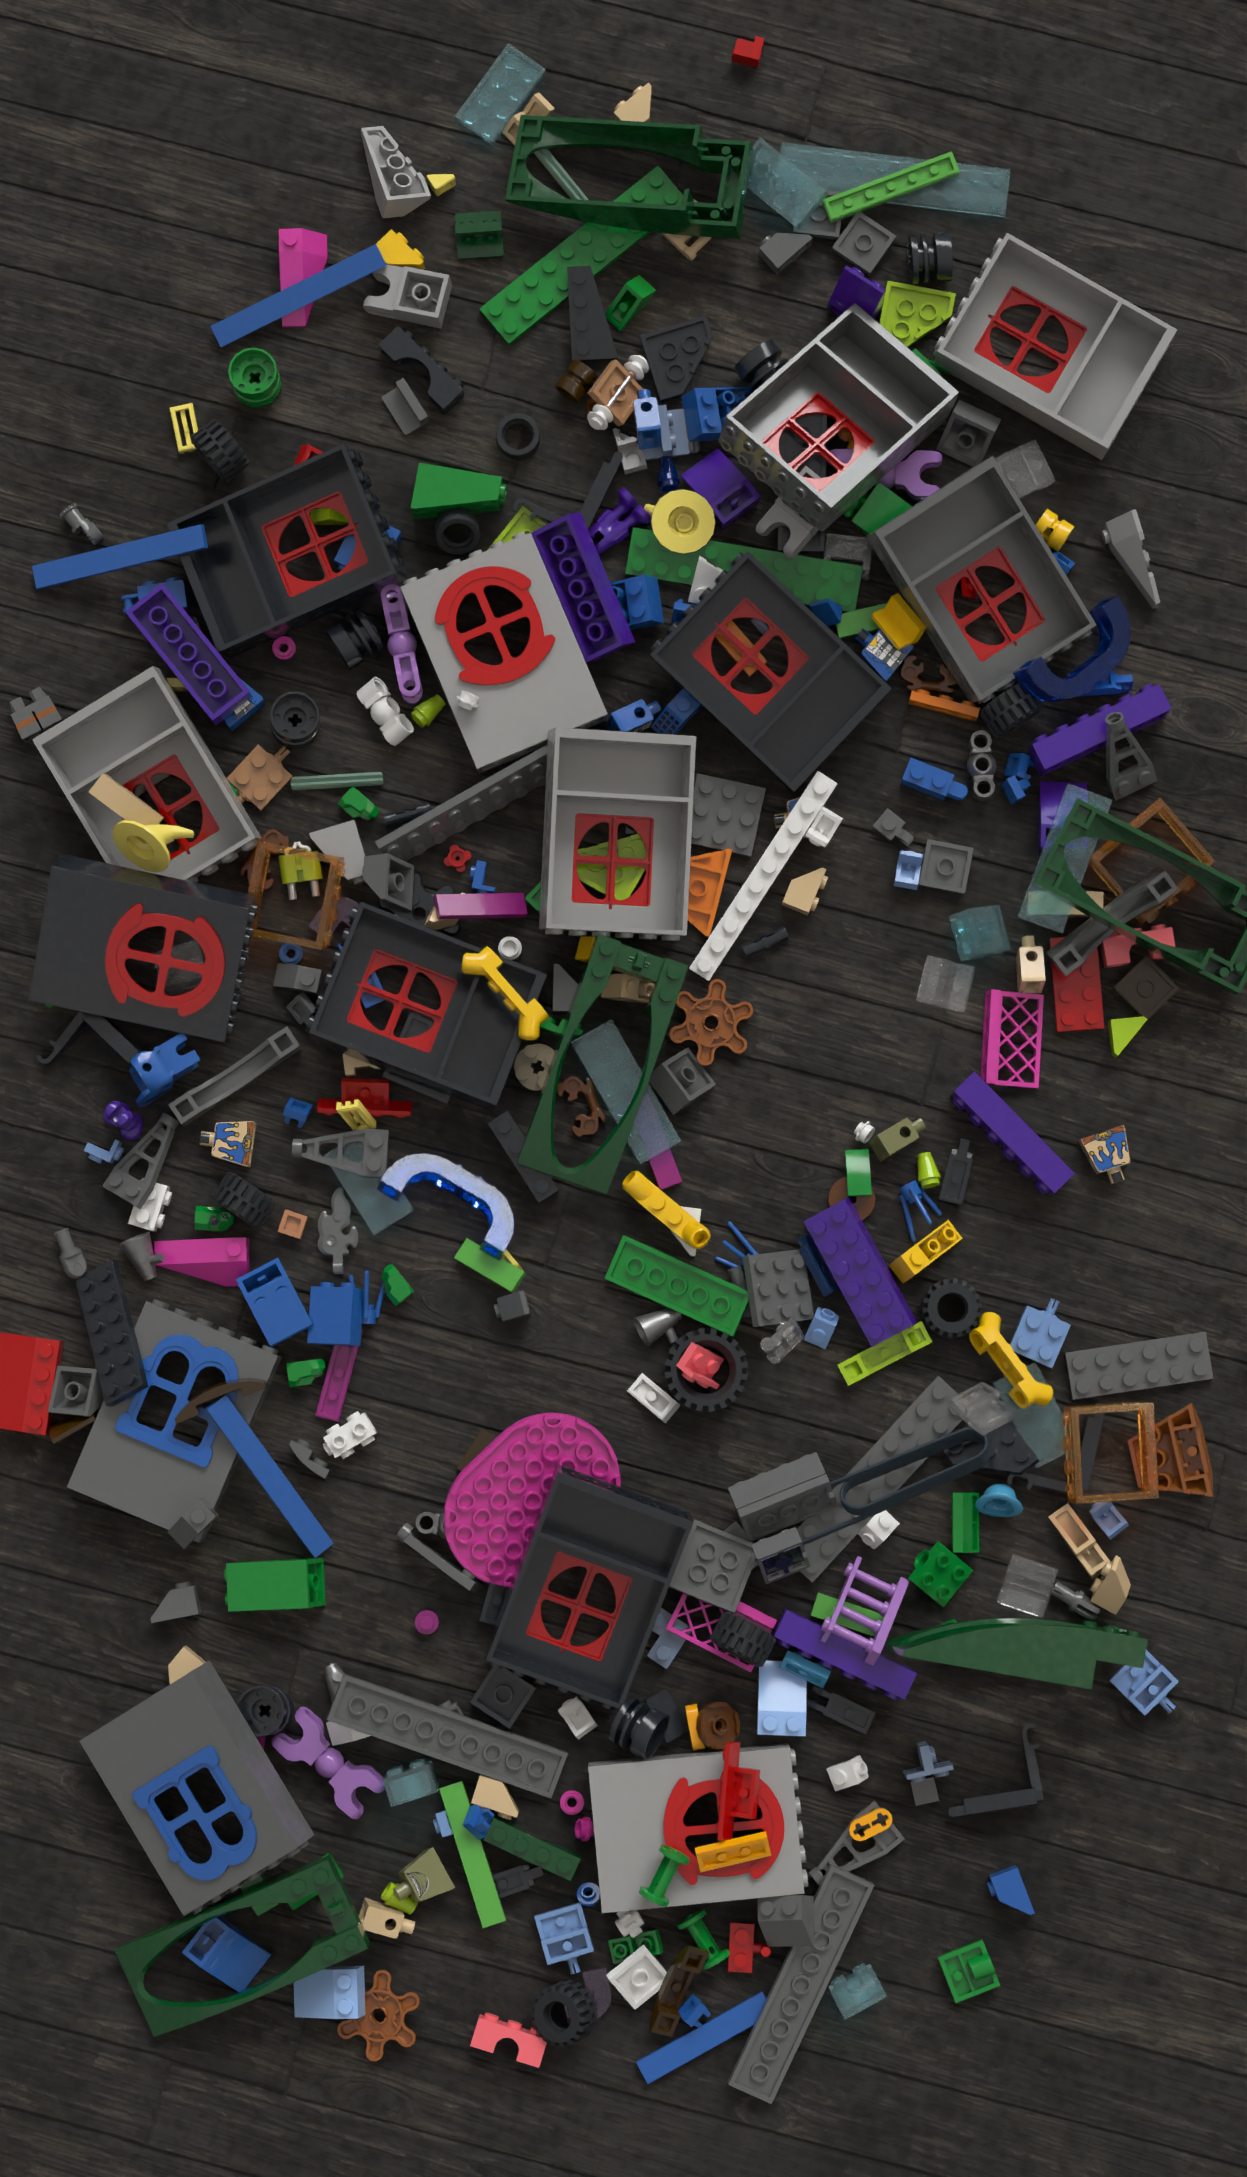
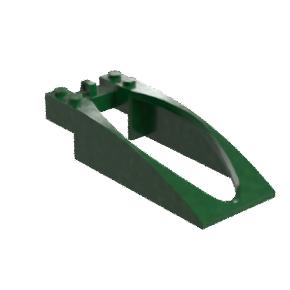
(677, 141)
(1230, 894)
(667, 978)
(1025, 1647)
(283, 1887)

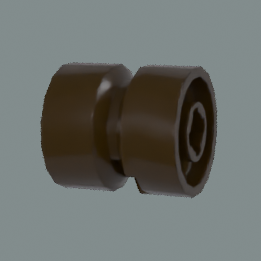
(576, 381)

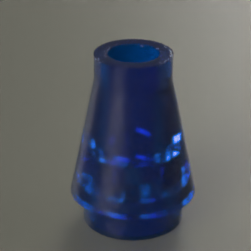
(667, 476)

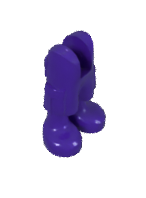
(614, 530)
(119, 1114)

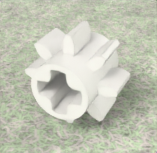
(629, 1923)

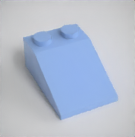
(780, 1701)
(331, 1994)

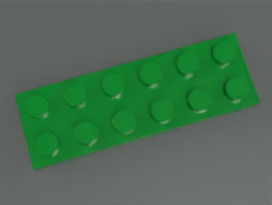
(678, 1285)

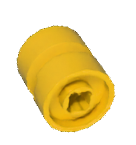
(1061, 530)

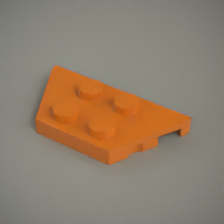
(705, 888)

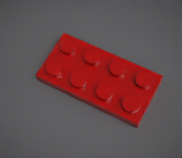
(1078, 995)

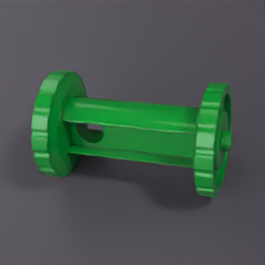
(664, 1875)
(703, 1938)

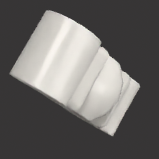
(385, 711)

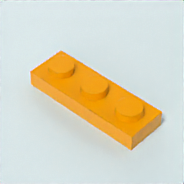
(733, 1851)

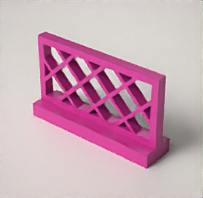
(991, 1038)
(748, 1613)

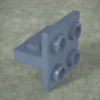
(672, 435)
(927, 1758)

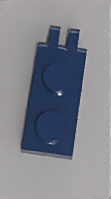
(817, 1265)

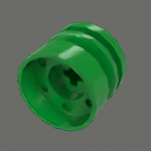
(259, 366)

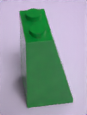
(449, 488)
(275, 1584)

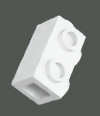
(343, 1439)

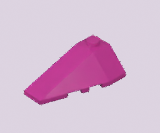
(300, 256)
(208, 1259)

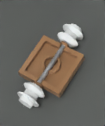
(616, 391)

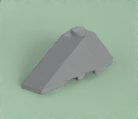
(394, 180)
(1125, 541)

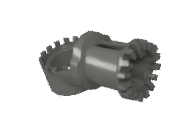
(81, 524)

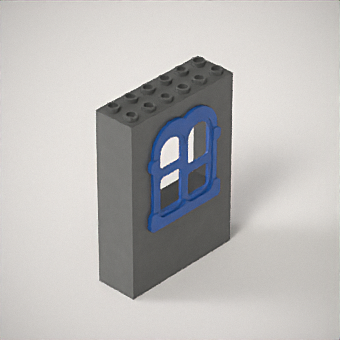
(148, 1468)
(164, 1743)

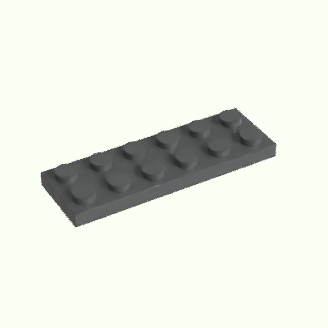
(1138, 1365)

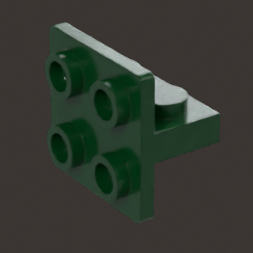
(479, 235)

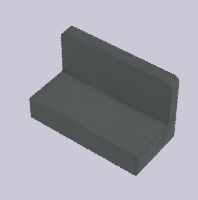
(405, 408)

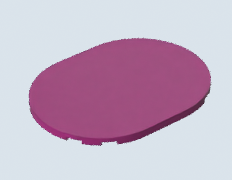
(504, 1486)

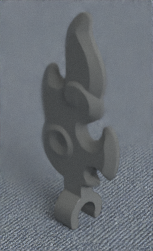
(330, 1229)

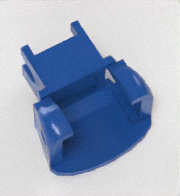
(166, 1068)

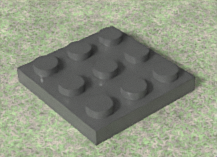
(725, 814)
(778, 1287)
(713, 1567)

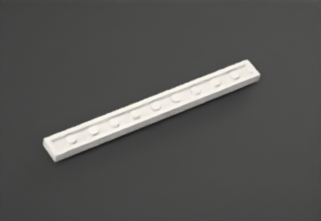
(763, 875)

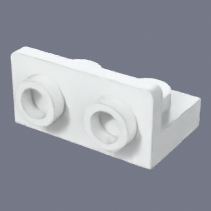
(150, 1215)

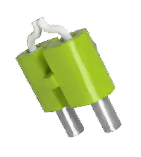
(300, 869)

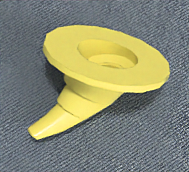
(682, 521)
(147, 844)

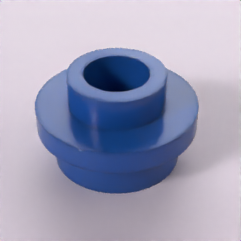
(283, 953)
(588, 1900)

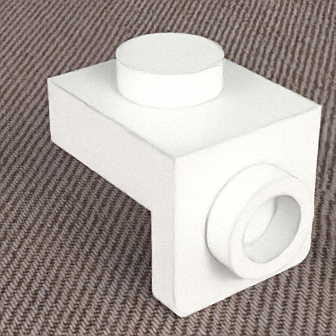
(823, 827)
(878, 1529)
(577, 1717)
(848, 1773)

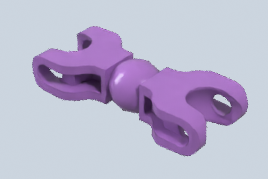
(906, 473)
(402, 644)
(329, 1762)

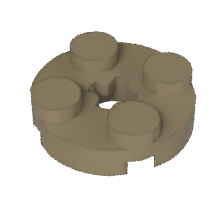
(523, 1063)

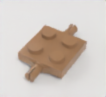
(260, 776)

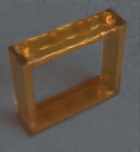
(1183, 833)
(332, 892)
(1147, 1452)

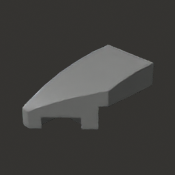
(633, 458)

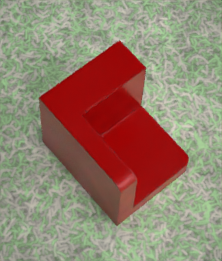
(748, 52)

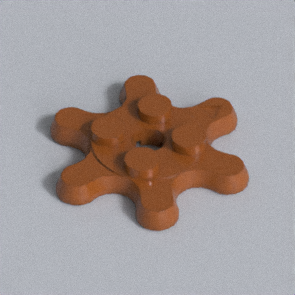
(710, 1039)
(392, 2027)

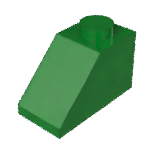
(629, 302)

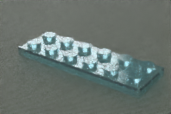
(1039, 905)
(616, 1080)

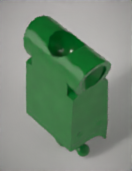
(877, 509)

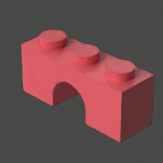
(1116, 947)
(491, 2030)

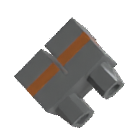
(25, 717)

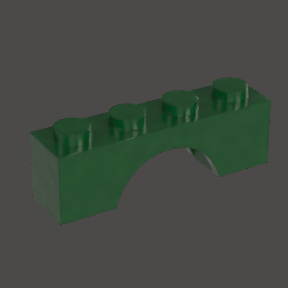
(532, 1849)

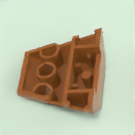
(1180, 1454)

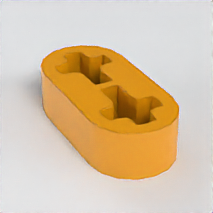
(692, 1714)
(867, 1819)

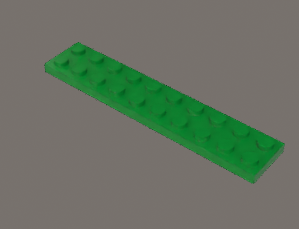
(597, 245)
(803, 576)

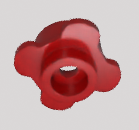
(454, 852)

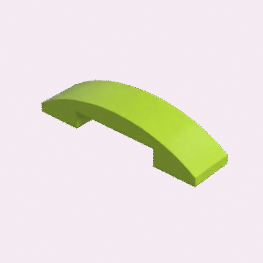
(884, 1353)

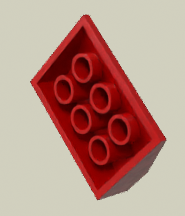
(27, 1382)

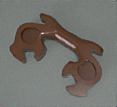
(910, 673)
(270, 836)
(573, 1086)

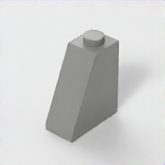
(345, 842)

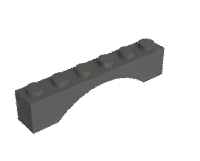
(1139, 897)
(234, 1078)

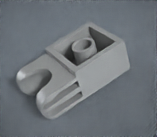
(406, 294)
(783, 515)

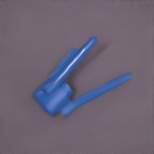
(913, 1193)
(734, 1250)
(369, 1314)

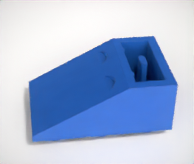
(707, 409)
(639, 601)
(274, 1302)
(226, 1953)

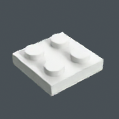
(638, 1977)

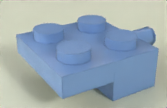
(1040, 1334)
(1145, 1685)
(564, 1935)

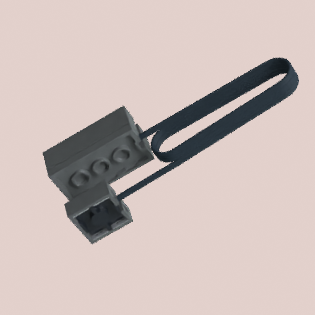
(803, 1490)

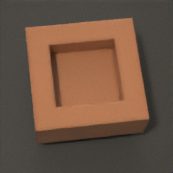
(292, 1224)

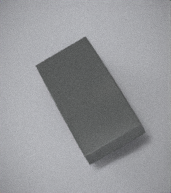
(304, 1453)

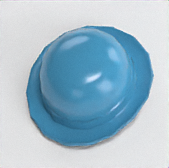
(999, 1501)

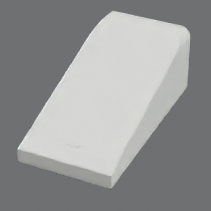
(653, 1398)

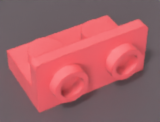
(700, 1365)

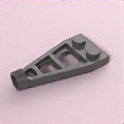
(1132, 778)
(374, 1156)
(130, 1188)
(463, 1577)
(884, 1842)

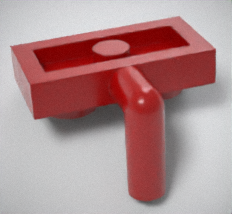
(742, 1947)

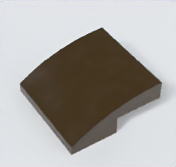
(69, 1426)

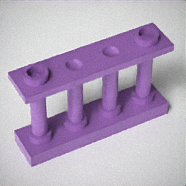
(887, 1610)

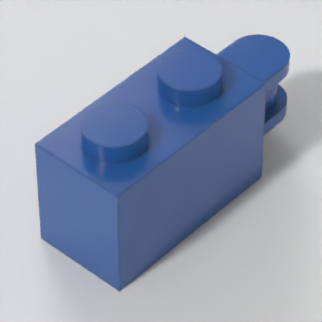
(174, 585)
(932, 781)

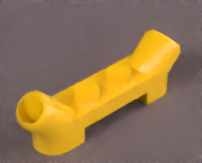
(530, 1014)
(666, 1210)
(1026, 1389)

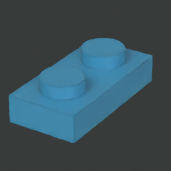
(805, 1669)

